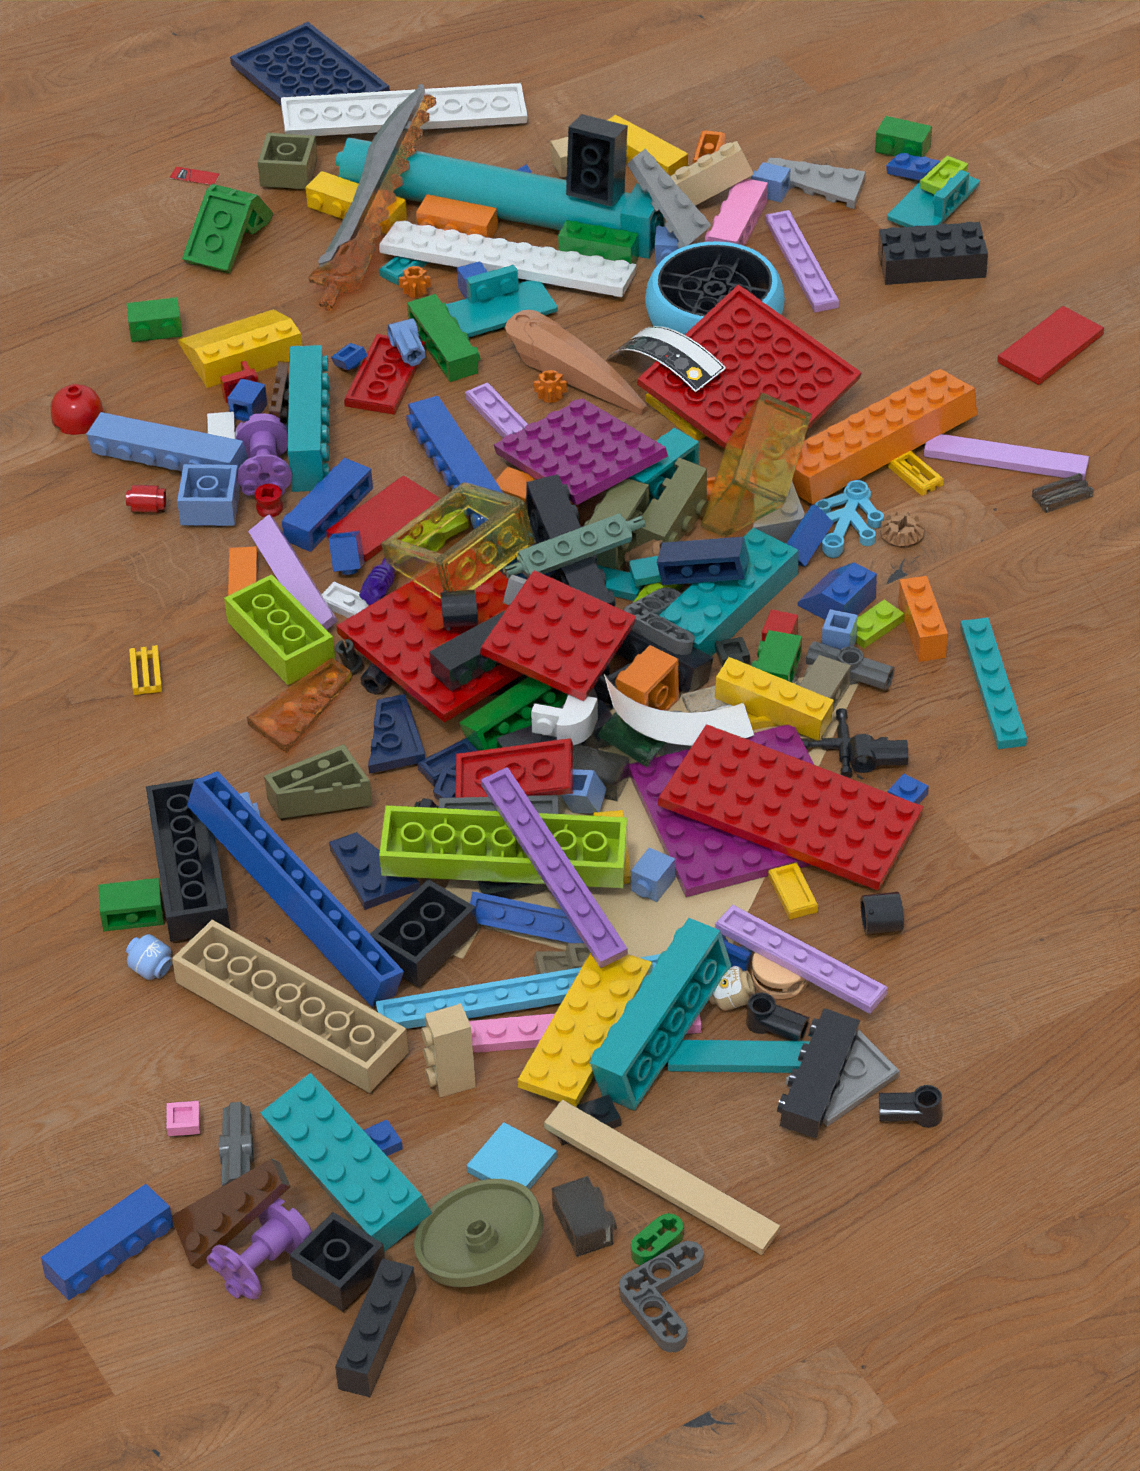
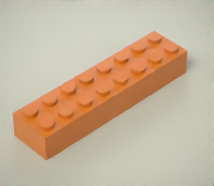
(882, 433)

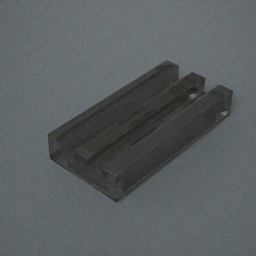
(1061, 490)

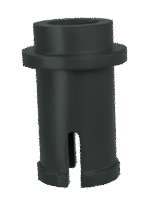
(349, 656)

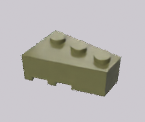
(678, 505)
(318, 785)

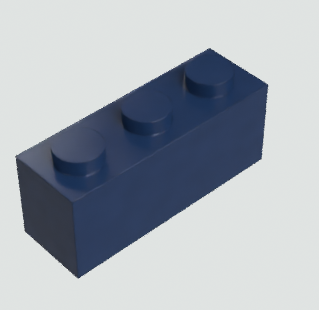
(703, 560)

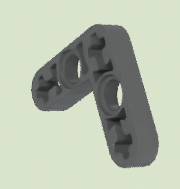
(655, 627)
(651, 1292)

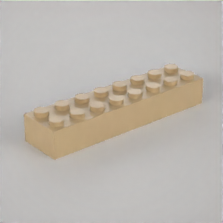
(291, 1006)

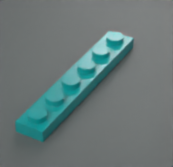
(993, 683)

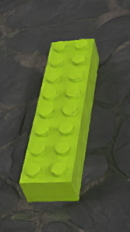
(482, 847)

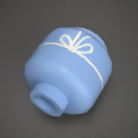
(149, 957)

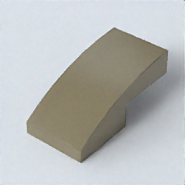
(561, 960)

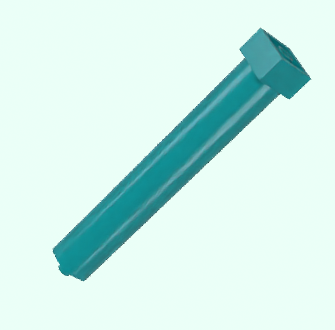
(514, 193)

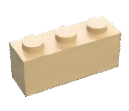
(713, 173)
(448, 1050)

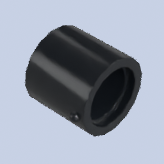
(459, 609)
(882, 913)

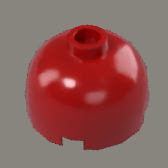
(75, 409)

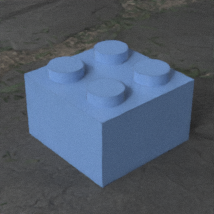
(208, 495)

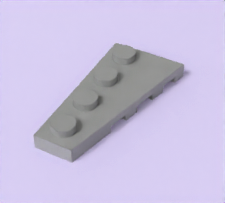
(825, 180)
(667, 197)

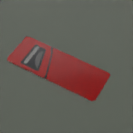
(194, 175)

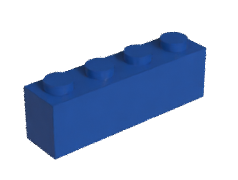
(327, 504)
(107, 1242)

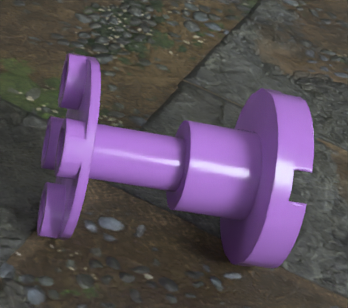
(264, 442)
(278, 1233)

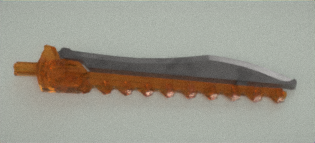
(351, 251)

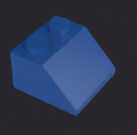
(843, 590)

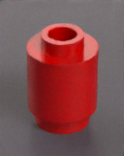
(146, 498)

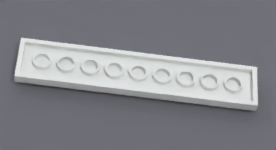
(368, 111)
(532, 262)

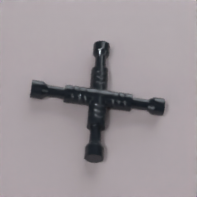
(840, 743)

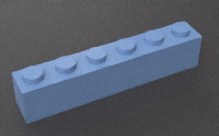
(161, 444)

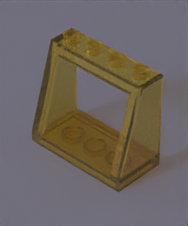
(756, 466)
(475, 555)

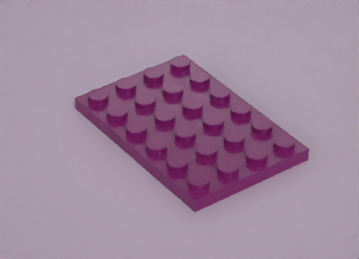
(582, 447)

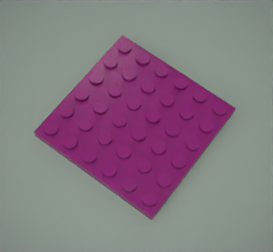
(703, 854)

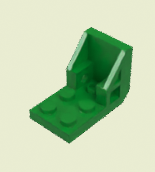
(221, 226)

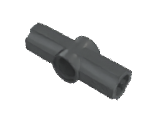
(862, 668)
(236, 1142)

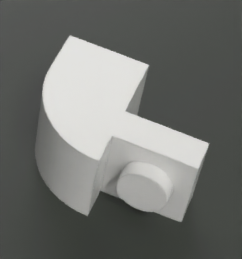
(573, 721)

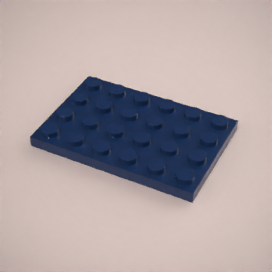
(304, 65)

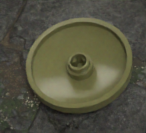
(479, 1233)

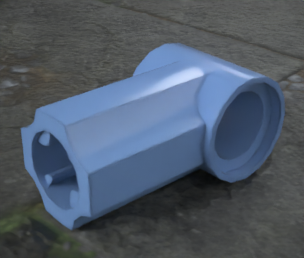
(406, 338)

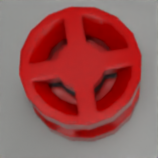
(268, 500)

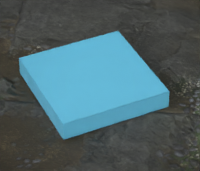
(512, 1157)

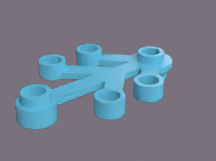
(854, 494)

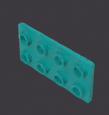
(927, 209)
(496, 298)

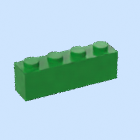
(444, 338)
(509, 712)

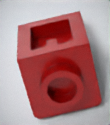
(229, 381)

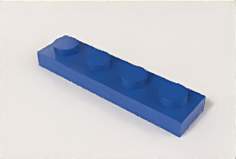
(523, 918)

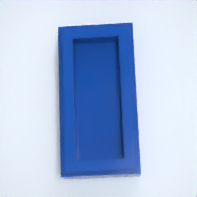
(810, 533)

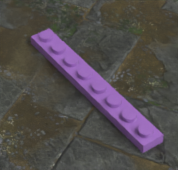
(554, 867)

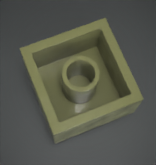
(287, 160)

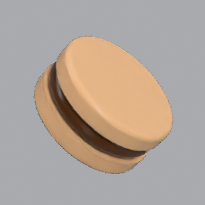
(775, 979)

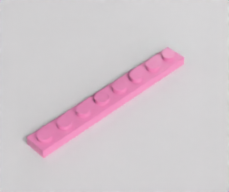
(520, 1032)

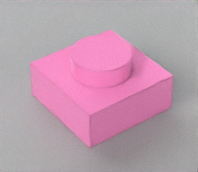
(183, 1118)

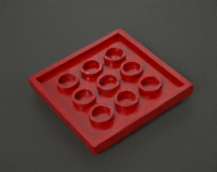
(558, 635)

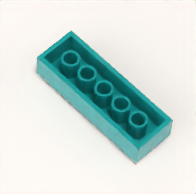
(308, 417)
(722, 608)
(660, 1013)
(345, 1162)

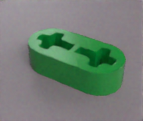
(653, 1237)

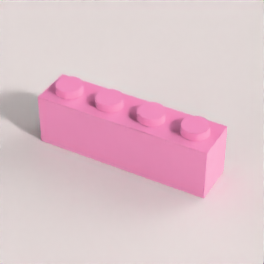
(739, 213)

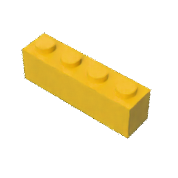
(665, 154)
(335, 194)
(774, 698)

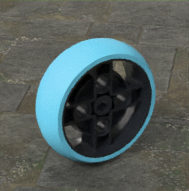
(701, 275)

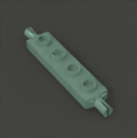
(575, 546)

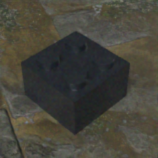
(337, 1261)

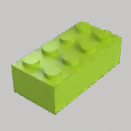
(279, 629)

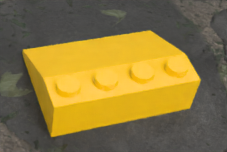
(256, 339)

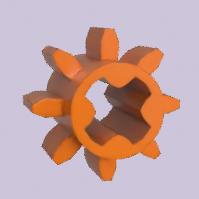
(414, 282)
(550, 386)

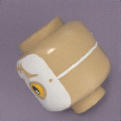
(733, 989)

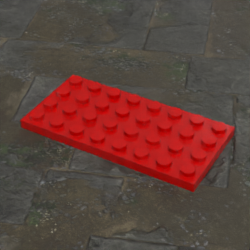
(791, 806)

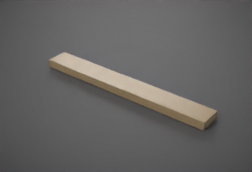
(662, 1177)

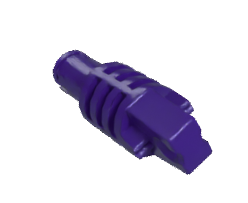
(377, 583)

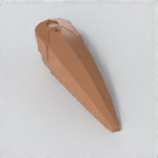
(550, 347)

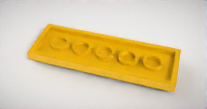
(581, 1024)

